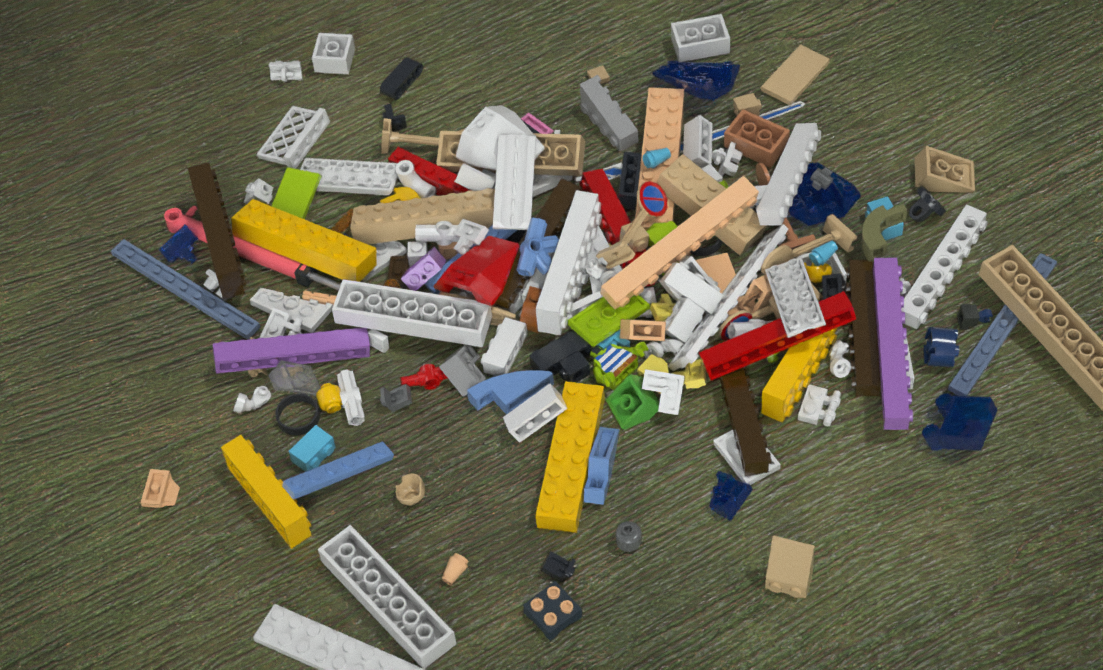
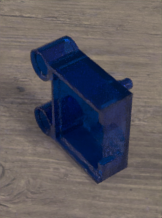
(964, 425)

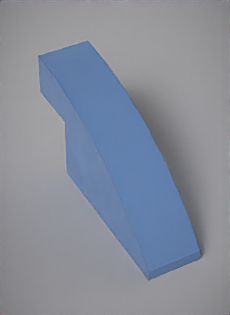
(509, 389)
(601, 465)

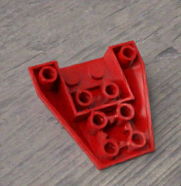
(481, 270)

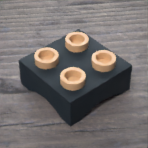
(552, 610)

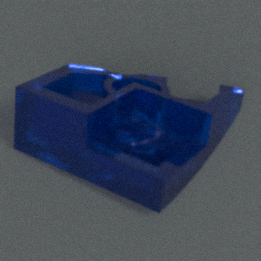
(728, 495)

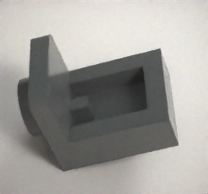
(396, 398)

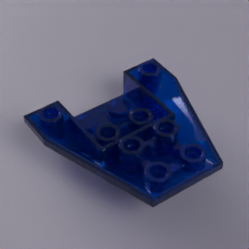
(700, 79)
(814, 206)

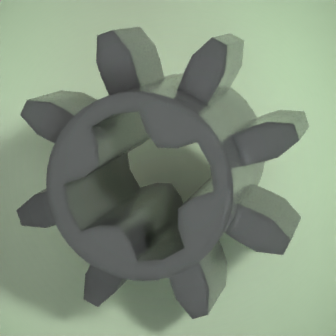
(821, 178)

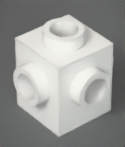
(259, 191)

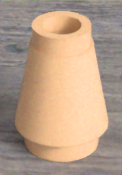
(455, 567)

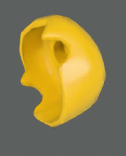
(816, 272)

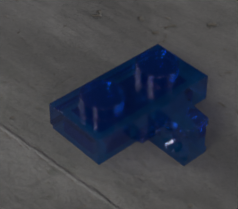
(180, 245)

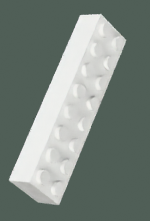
(568, 263)
(412, 313)
(387, 597)

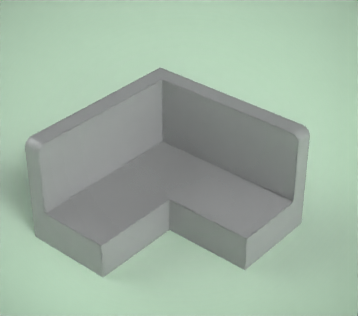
(461, 369)

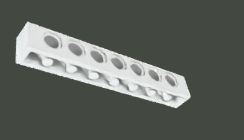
(943, 265)

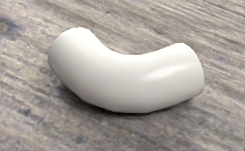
(410, 179)

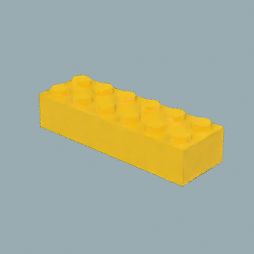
(794, 374)
(266, 491)

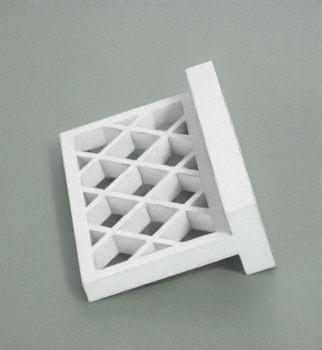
(303, 140)

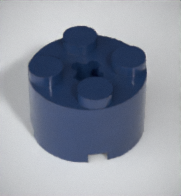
(940, 347)

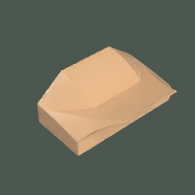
(159, 490)

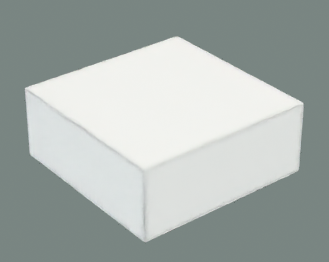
(378, 340)

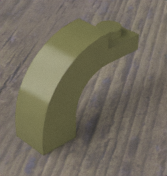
(878, 220)

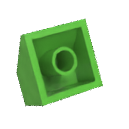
(632, 403)

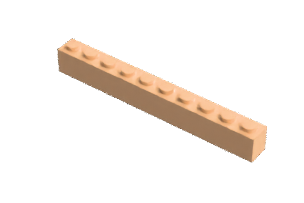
(679, 242)

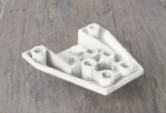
(480, 139)

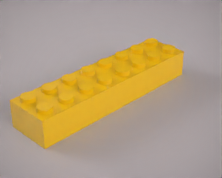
(304, 241)
(568, 458)

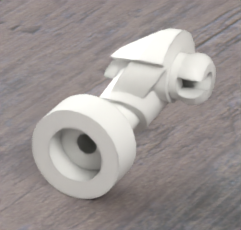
(599, 271)
(668, 345)
(838, 365)
(260, 397)

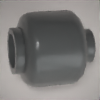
(628, 536)

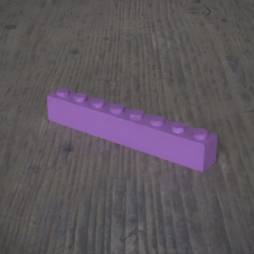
(296, 348)

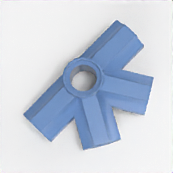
(541, 245)

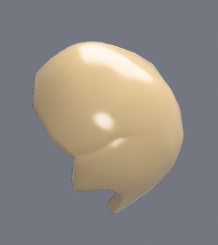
(410, 490)

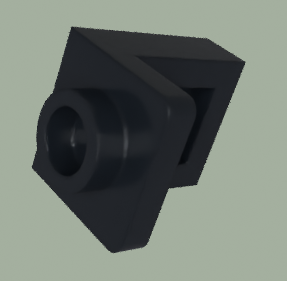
(397, 122)
(558, 566)

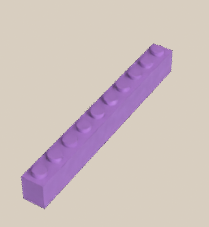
(891, 344)

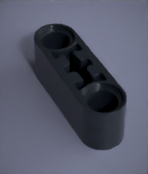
(401, 78)

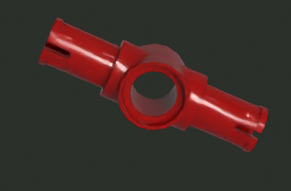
(427, 376)

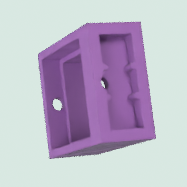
(423, 269)

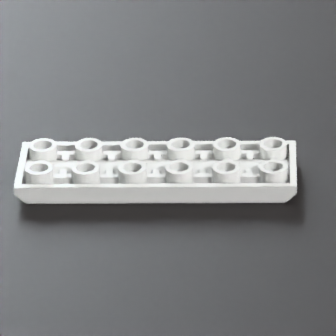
(353, 176)
(514, 182)
(795, 297)

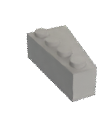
(607, 114)

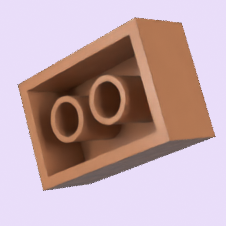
(757, 138)

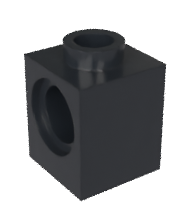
(574, 368)

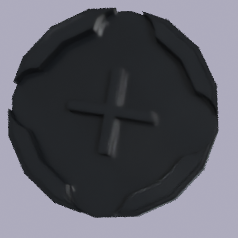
(927, 204)

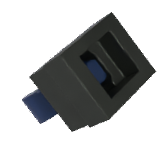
(969, 316)

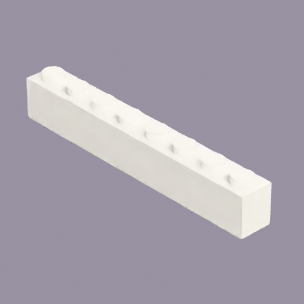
(788, 174)

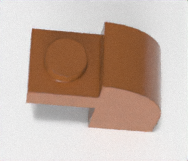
(528, 312)

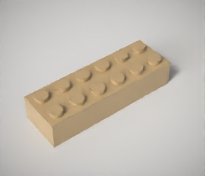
(694, 188)

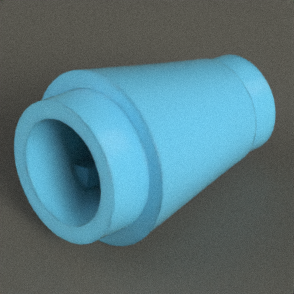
(655, 157)
(822, 253)

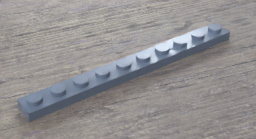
(186, 289)
(993, 339)

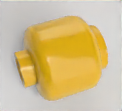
(329, 398)

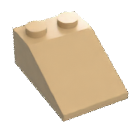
(943, 171)
(790, 567)

